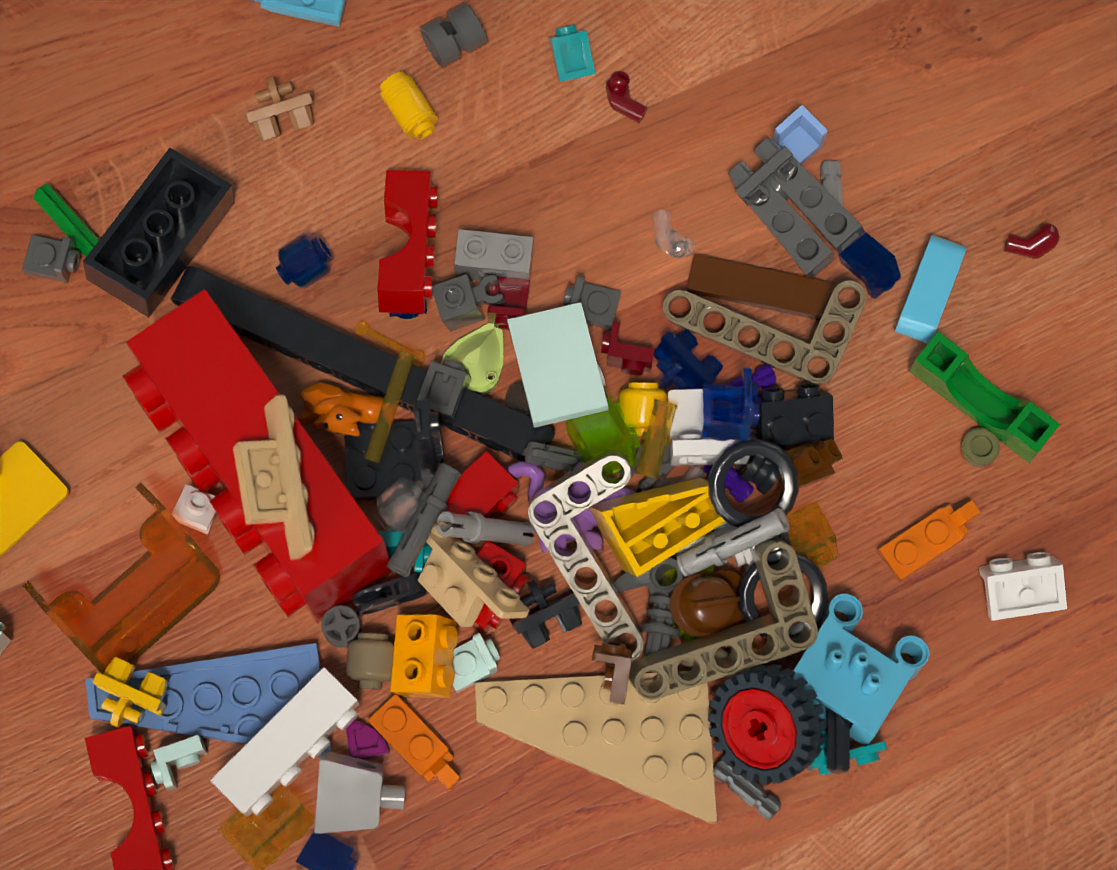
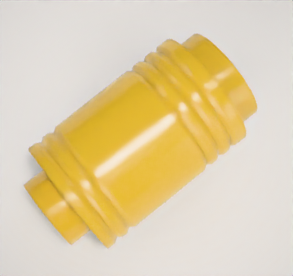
(408, 106)

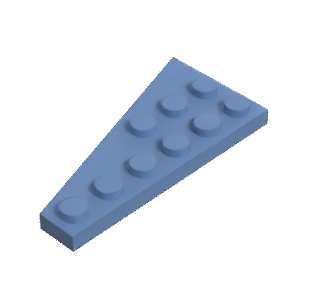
(221, 696)

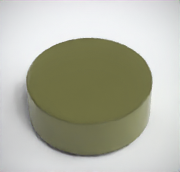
(980, 447)

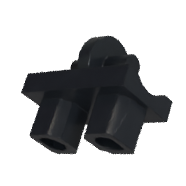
(561, 606)

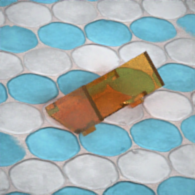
(143, 599)

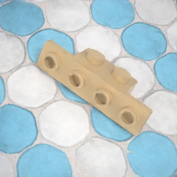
(272, 479)
(465, 583)

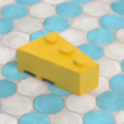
(655, 523)

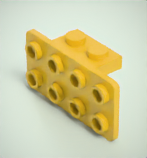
(26, 494)

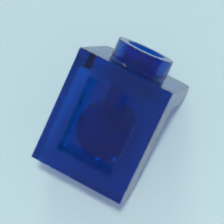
(871, 264)
(327, 853)

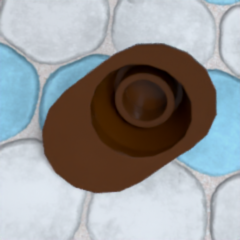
(706, 602)

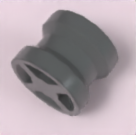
(339, 619)

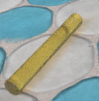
(389, 406)

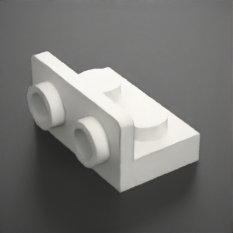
(1024, 586)

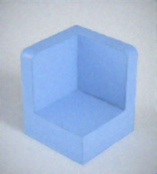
(801, 134)

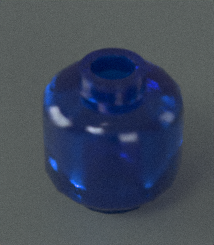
(304, 261)

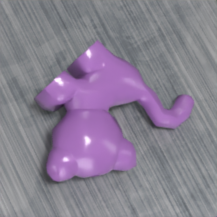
(547, 509)

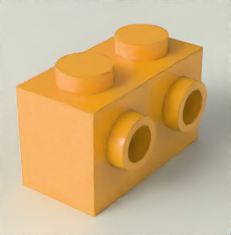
(423, 656)

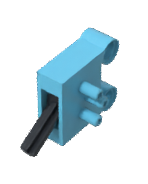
(854, 679)

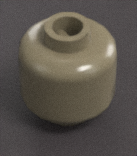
(370, 660)

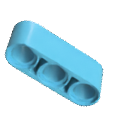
(930, 289)

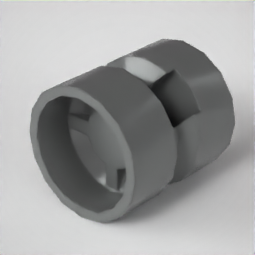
(452, 35)

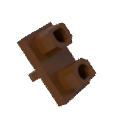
(814, 461)

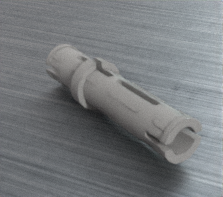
(474, 528)
(718, 549)

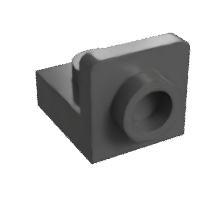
(51, 258)
(597, 302)
(444, 387)

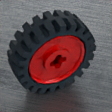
(767, 724)

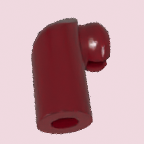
(620, 98)
(1035, 245)

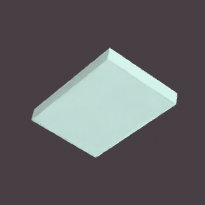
(557, 365)

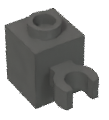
(461, 301)

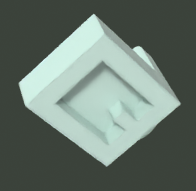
(474, 662)
(182, 753)

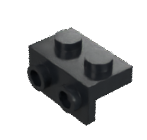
(795, 415)

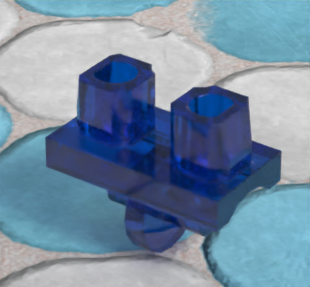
(681, 365)

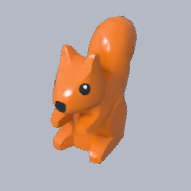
(337, 409)

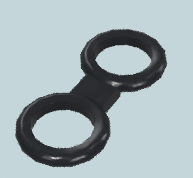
(737, 519)

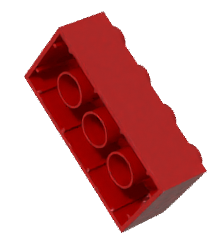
(211, 386)

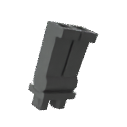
(787, 179)

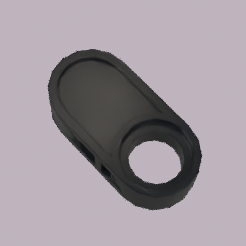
(388, 594)

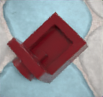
(516, 301)
(630, 358)

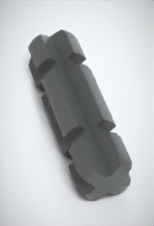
(551, 456)
(748, 791)

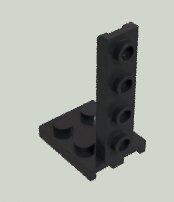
(409, 453)

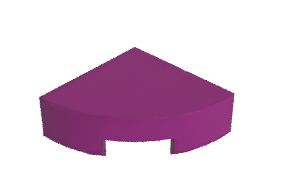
(365, 741)

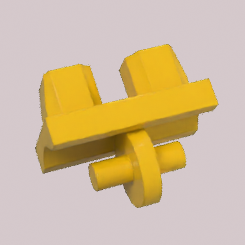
(115, 682)

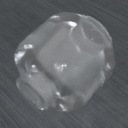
(398, 504)

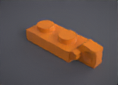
(927, 540)
(414, 741)

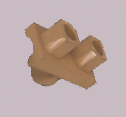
(297, 108)

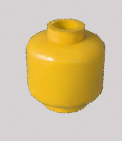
(638, 403)

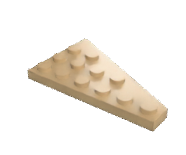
(644, 745)

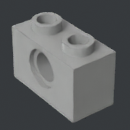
(493, 254)

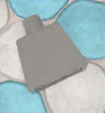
(352, 794)

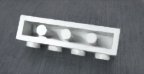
(285, 743)

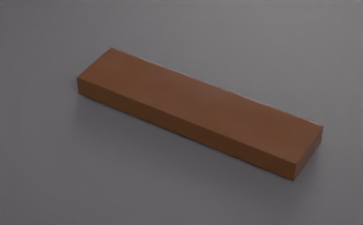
(759, 287)

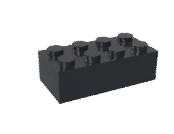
(158, 232)

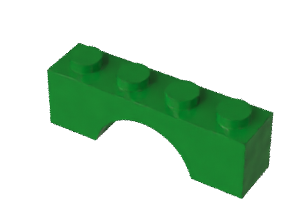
(954, 377)

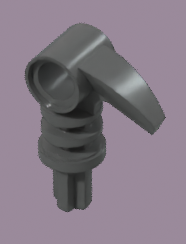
(661, 625)

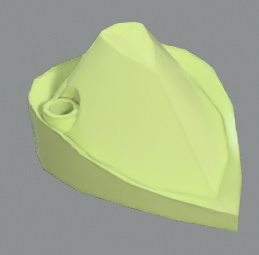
(481, 356)

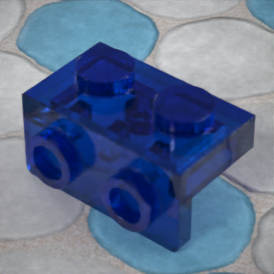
(729, 409)

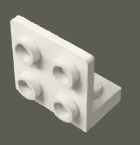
(687, 442)

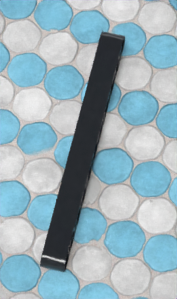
(356, 362)

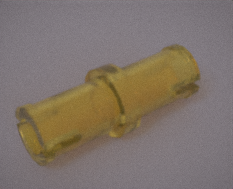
(656, 439)

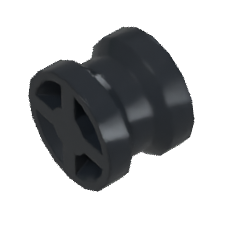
(761, 472)

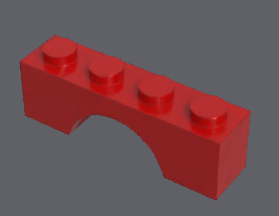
(403, 275)
(119, 759)

